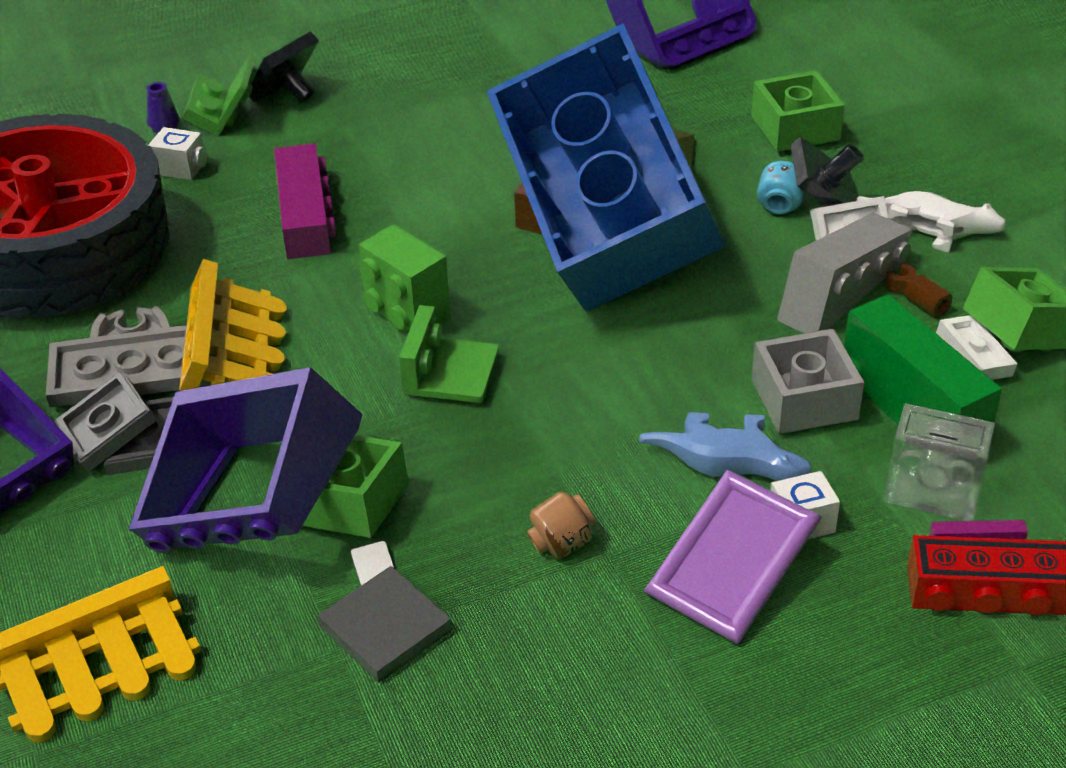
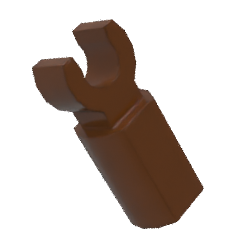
(920, 290)

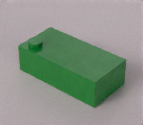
(914, 365)

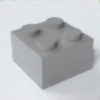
(807, 381)

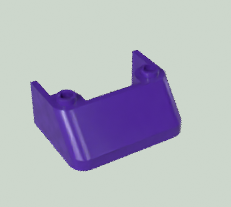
(715, 26)

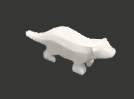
(941, 217)

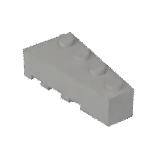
(840, 271)

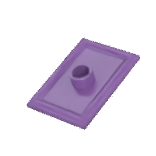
(732, 556)

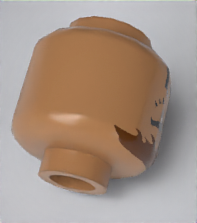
(561, 525)

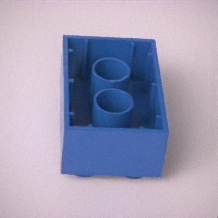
(603, 169)

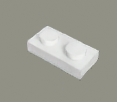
(834, 217)
(977, 346)

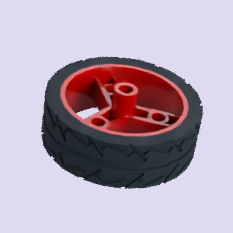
(76, 213)

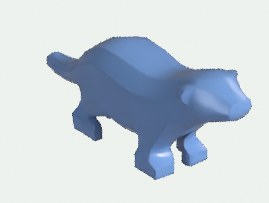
(738, 450)

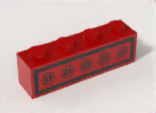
(987, 574)

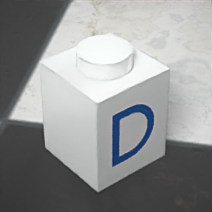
(179, 152)
(814, 494)

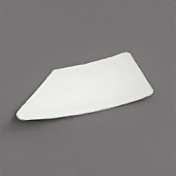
(371, 560)

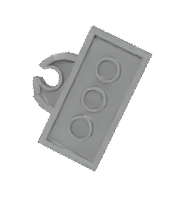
(146, 354)

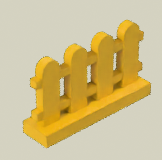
(203, 340)
(91, 624)

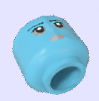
(779, 189)

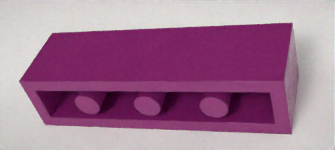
(304, 201)

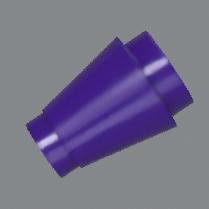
(160, 108)

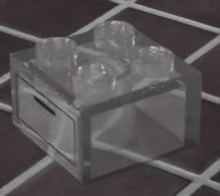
(938, 462)

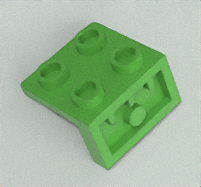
(214, 105)
(443, 365)

